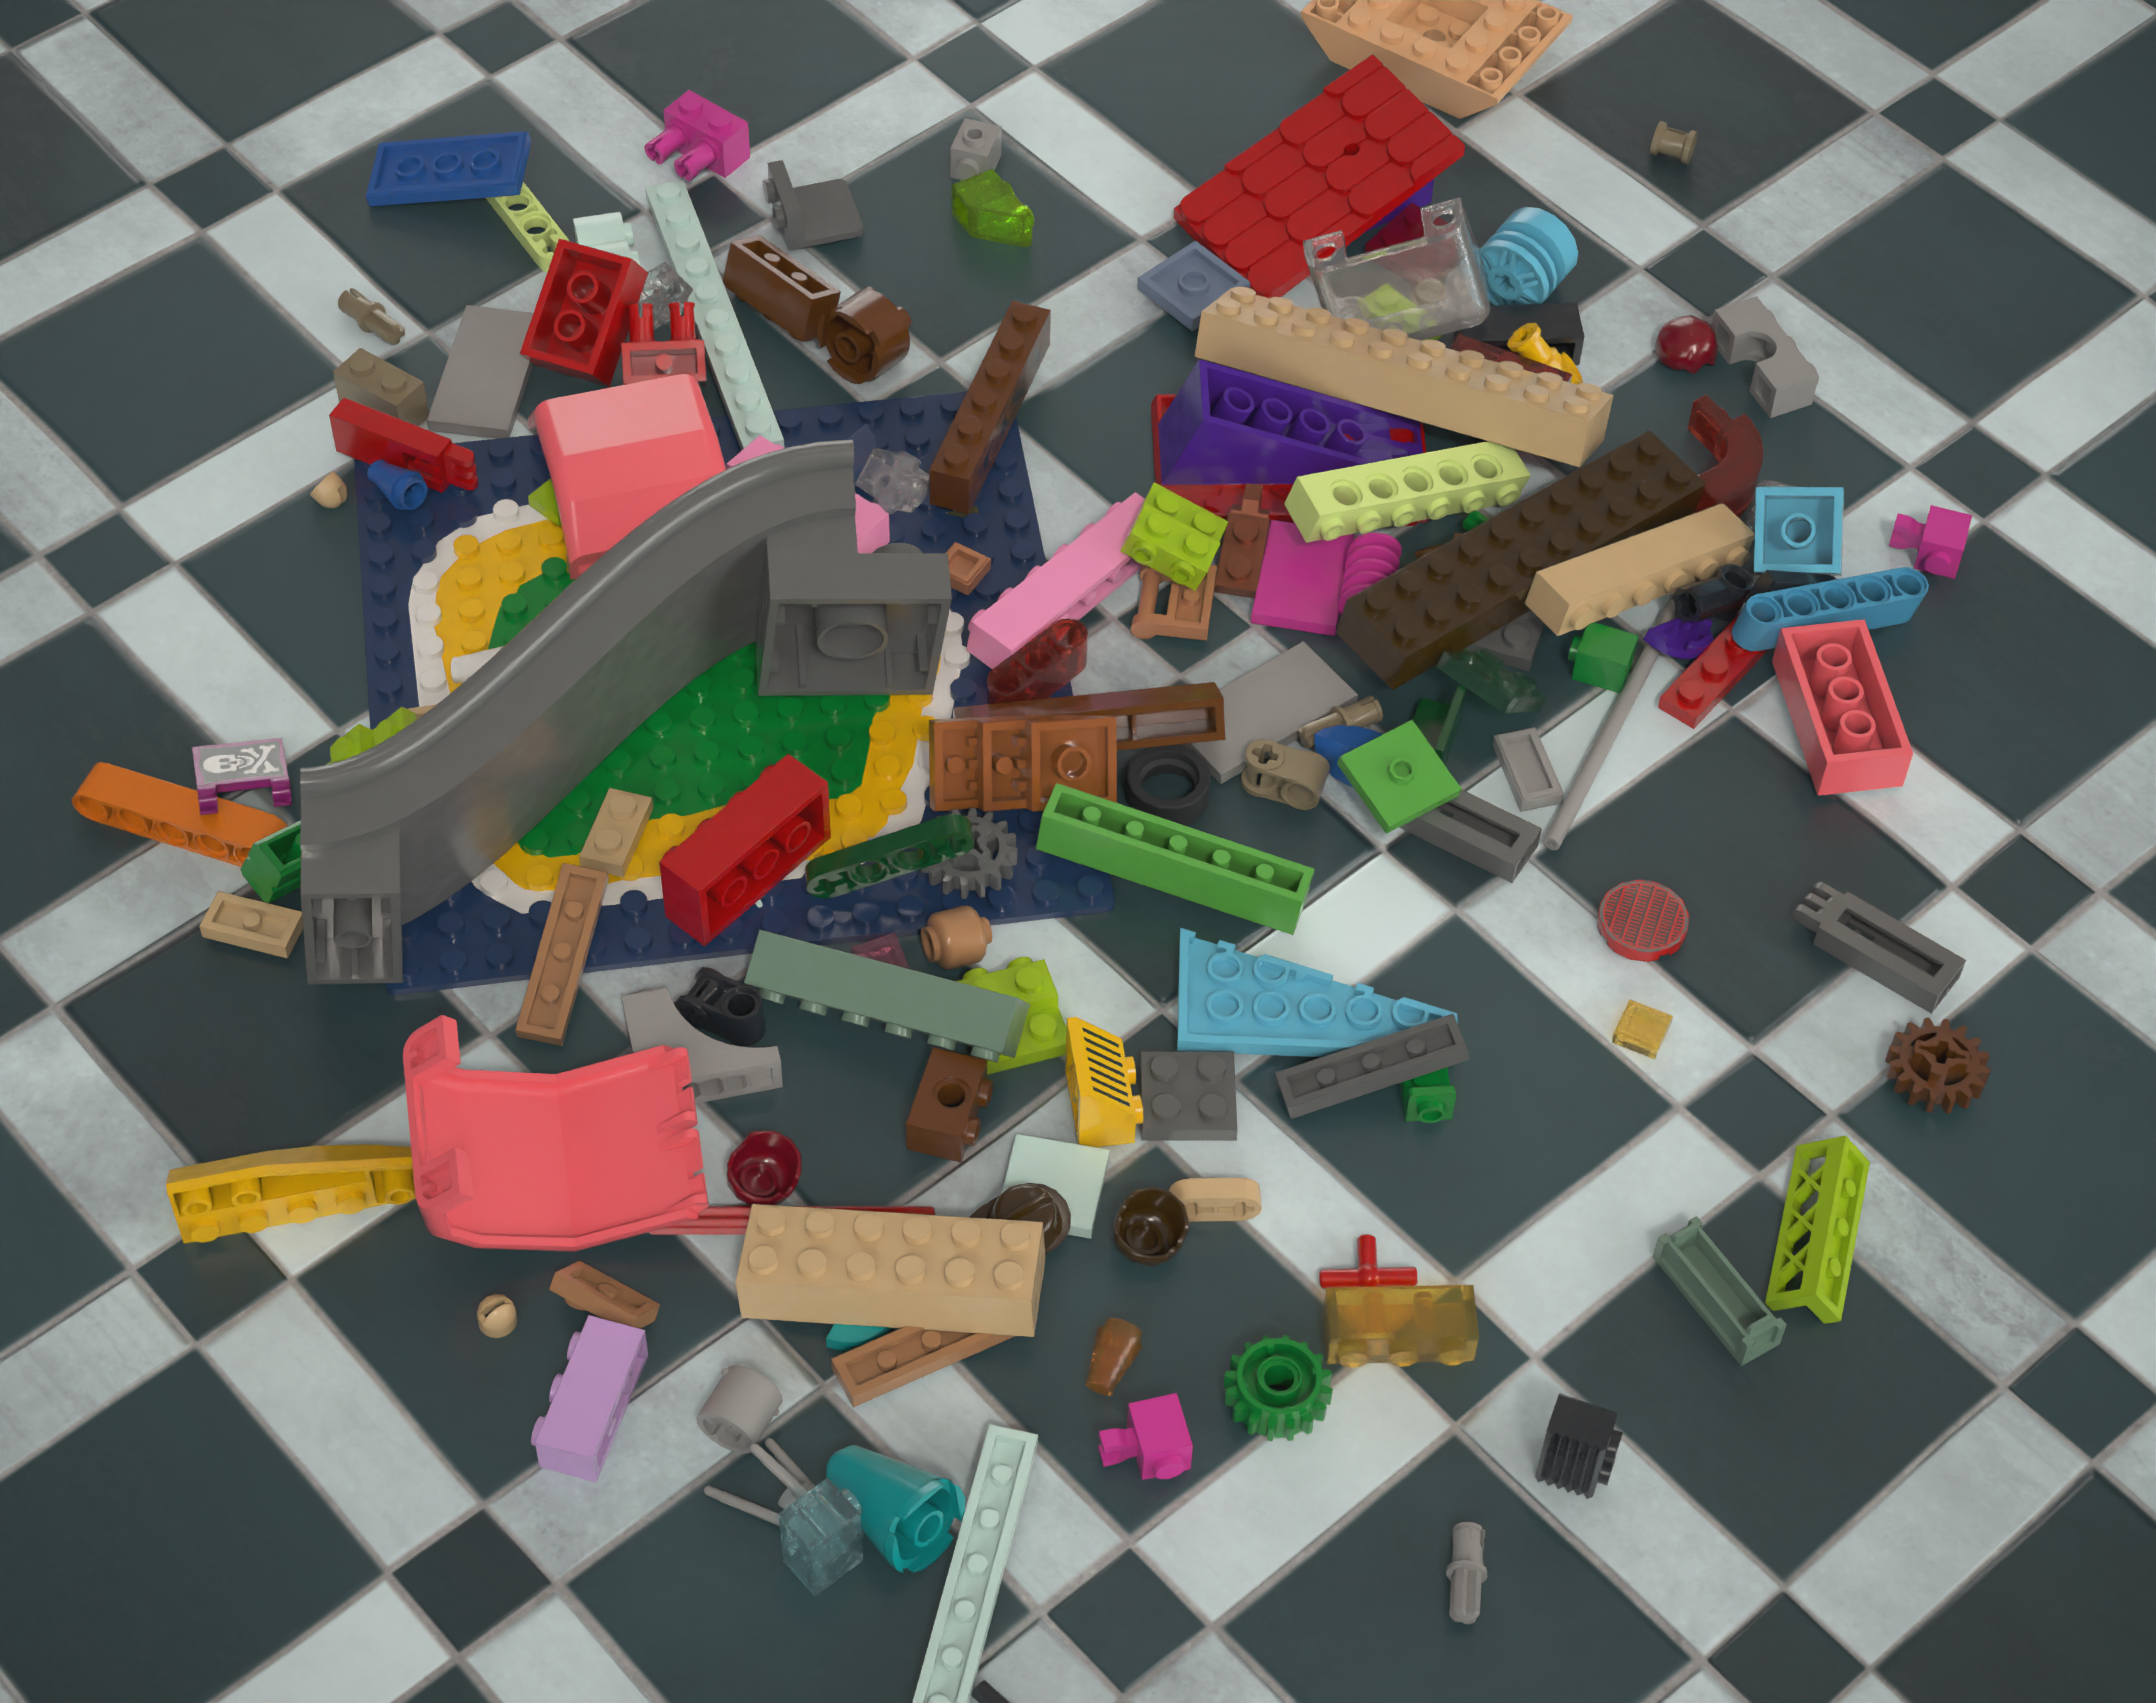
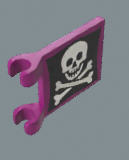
(241, 768)

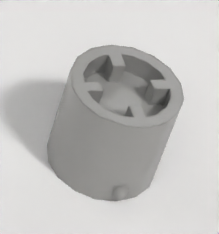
(739, 1409)

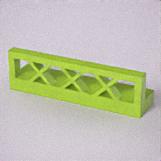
(1832, 1226)

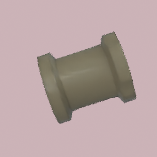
(1673, 142)

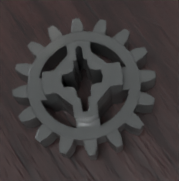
(976, 868)

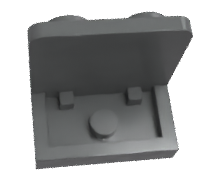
(811, 212)

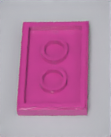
(1300, 581)

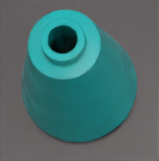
(902, 1505)

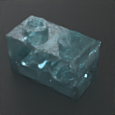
(822, 1536)

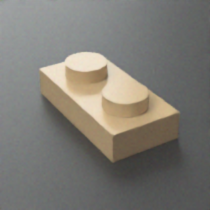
(616, 832)
(252, 924)

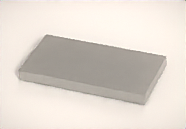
(483, 375)
(1272, 706)

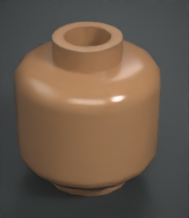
(956, 937)

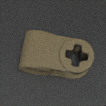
(1289, 775)

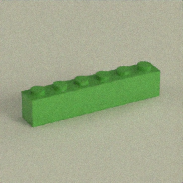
(1174, 858)

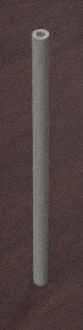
(1605, 738)

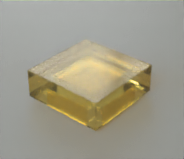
(1642, 1029)

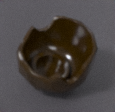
(1150, 1226)

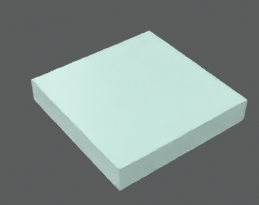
(1069, 1168)

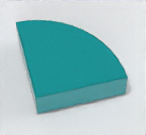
(846, 1336)

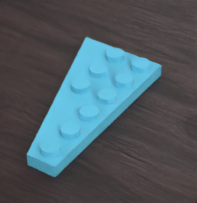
(1278, 1006)

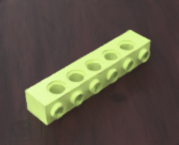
(1405, 490)

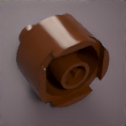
(864, 335)

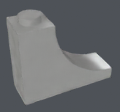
(716, 1067)

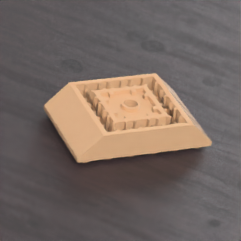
(1477, 49)

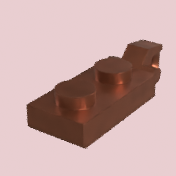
(1243, 545)

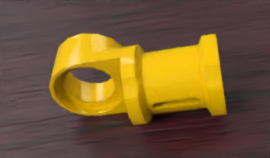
(1531, 345)

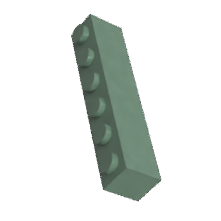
(886, 994)

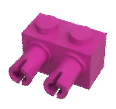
(704, 136)

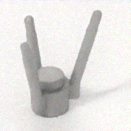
(789, 1475)

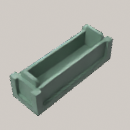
(1718, 1293)

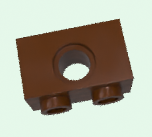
(947, 1081)

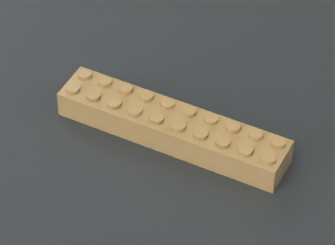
(1405, 375)

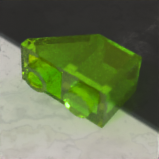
(991, 210)

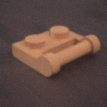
(1187, 609)

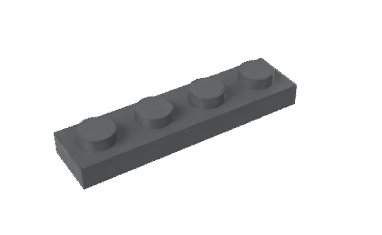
(1372, 1066)

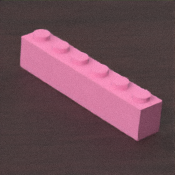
(1062, 588)

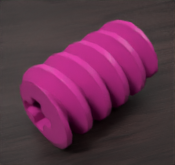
(1368, 561)

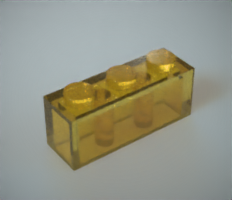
(1400, 1325)

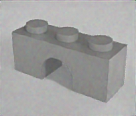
(1782, 374)

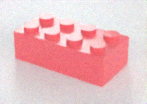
(1841, 707)

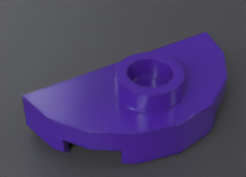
(1680, 638)

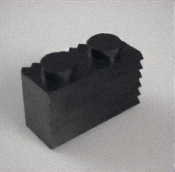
(1578, 1446)

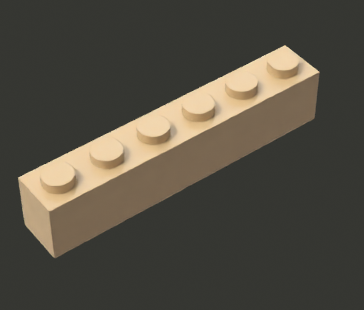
(1638, 569)

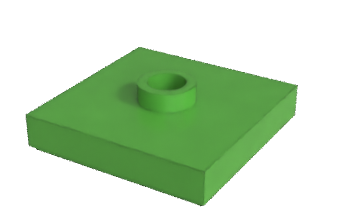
(1399, 776)

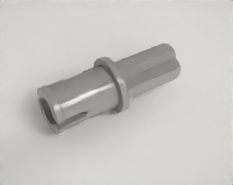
(1466, 1572)

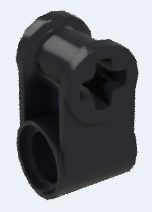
(723, 1008)

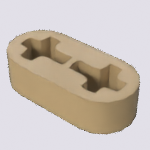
(1219, 1198)

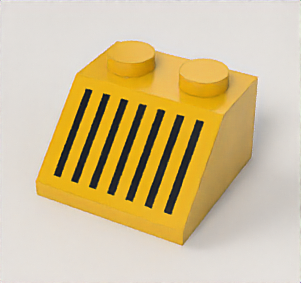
(1100, 1086)

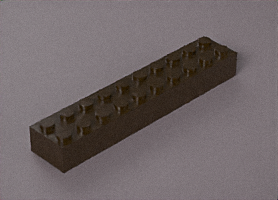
(1487, 572)

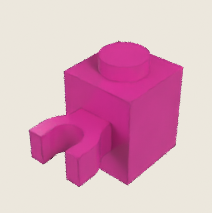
(1938, 540)
(1153, 1436)

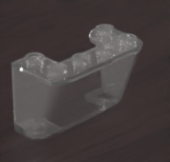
(1411, 287)

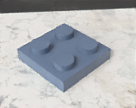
(1189, 283)

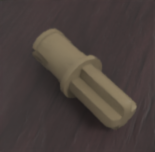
(370, 316)
(1361, 714)

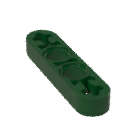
(841, 873)

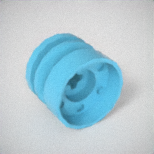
(1527, 257)

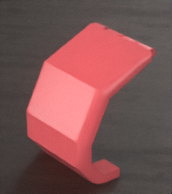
(623, 458)
(551, 1154)

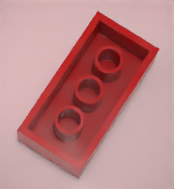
(745, 849)

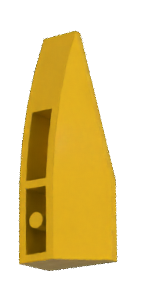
(286, 1187)

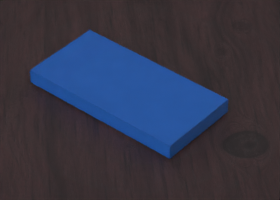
(449, 168)

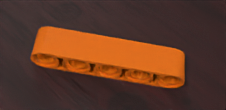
(171, 814)

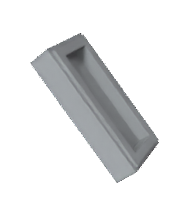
(1528, 769)

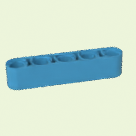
(1877, 597)

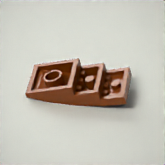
(1019, 760)

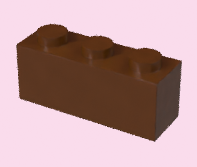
(778, 286)

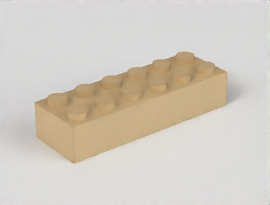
(891, 1270)

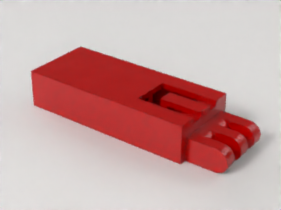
(376, 436)

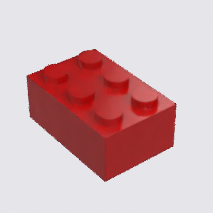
(583, 312)

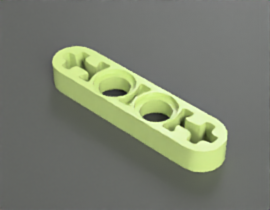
(528, 218)

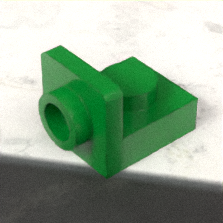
(1428, 1097)

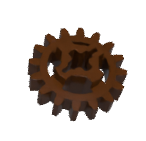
(1937, 1065)

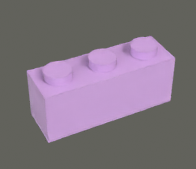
(590, 1398)

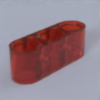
(1041, 664)

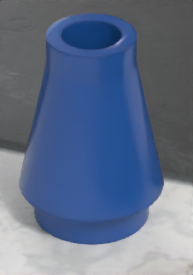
(400, 485)

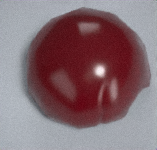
(1686, 344)
(764, 1168)

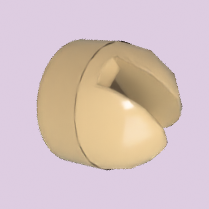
(330, 491)
(501, 1319)

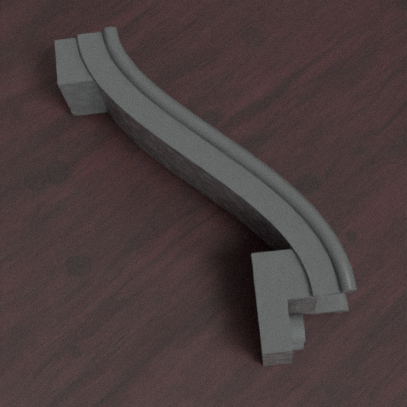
(725, 565)

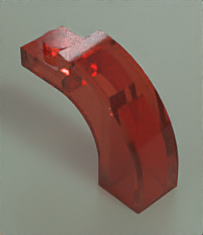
(1736, 448)

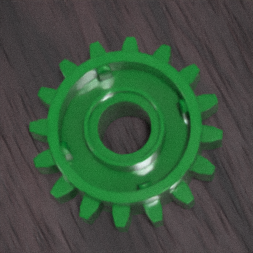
(1271, 1411)

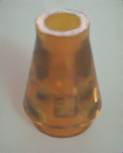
(1113, 1353)

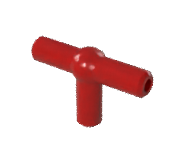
(1368, 1272)

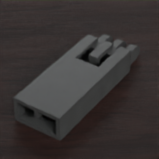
(1479, 834)
(1895, 956)

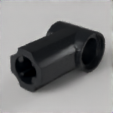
(1715, 596)

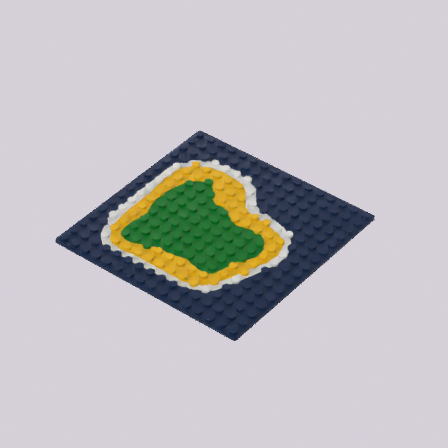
(485, 563)

